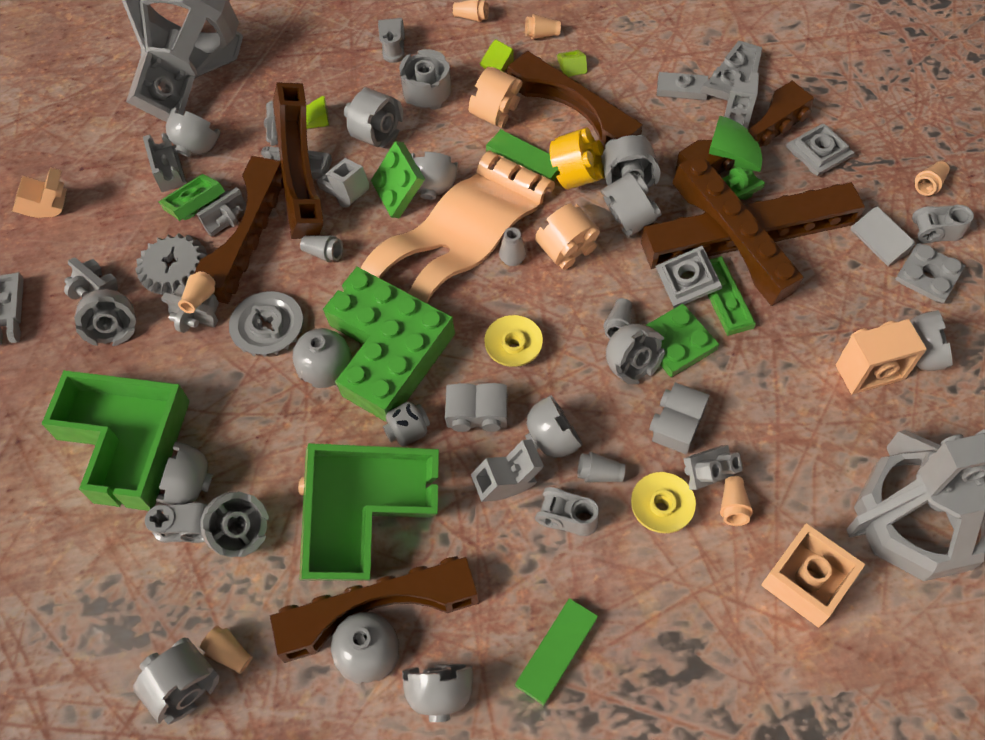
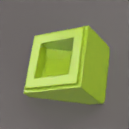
(498, 56)
(572, 63)
(317, 113)

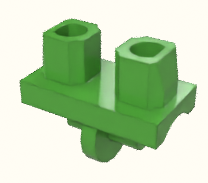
(743, 182)

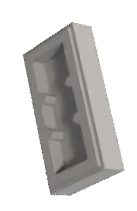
(681, 85)

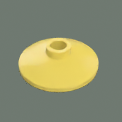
(513, 330)
(666, 489)

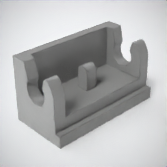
(742, 99)
(164, 163)

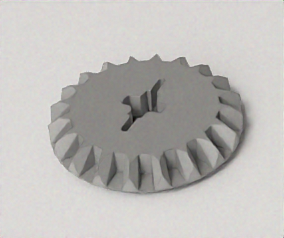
(152, 265)
(273, 307)

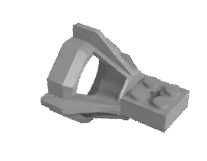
(178, 54)
(949, 481)

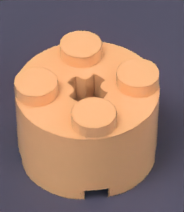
(495, 96)
(568, 235)

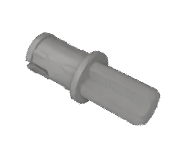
(269, 123)

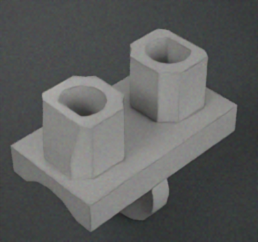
(222, 212)
(86, 279)
(183, 321)
(711, 466)

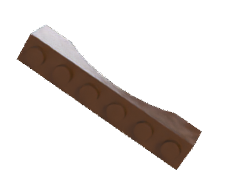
(547, 82)
(786, 109)
(300, 193)
(229, 261)
(768, 265)
(306, 628)

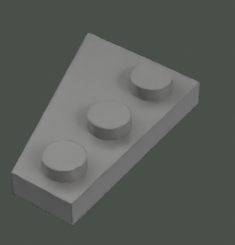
(742, 59)

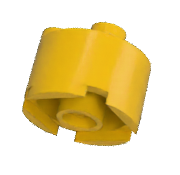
(577, 158)

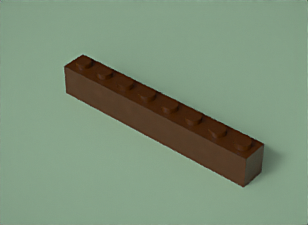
(780, 217)

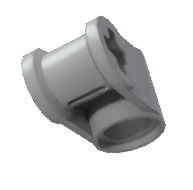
(392, 39)
(943, 223)
(561, 509)
(177, 523)

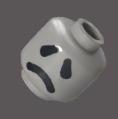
(406, 423)

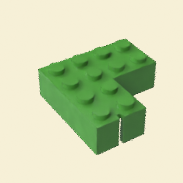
(398, 340)
(131, 430)
(343, 493)

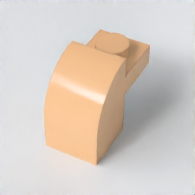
(40, 198)

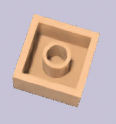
(880, 356)
(813, 575)

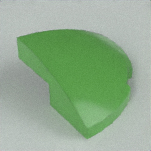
(736, 143)

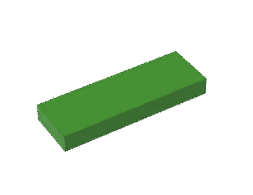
(522, 154)
(729, 302)
(556, 651)

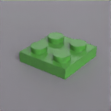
(397, 179)
(192, 196)
(684, 340)

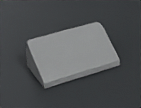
(883, 236)

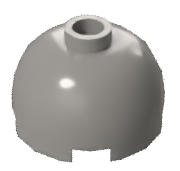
(190, 133)
(438, 174)
(105, 317)
(930, 330)
(634, 352)
(321, 357)
(551, 429)
(184, 476)
(234, 524)
(365, 647)
(438, 690)

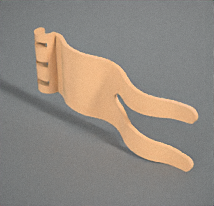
(466, 221)

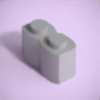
(476, 406)
(679, 417)

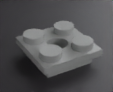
(820, 159)
(944, 270)
(687, 290)

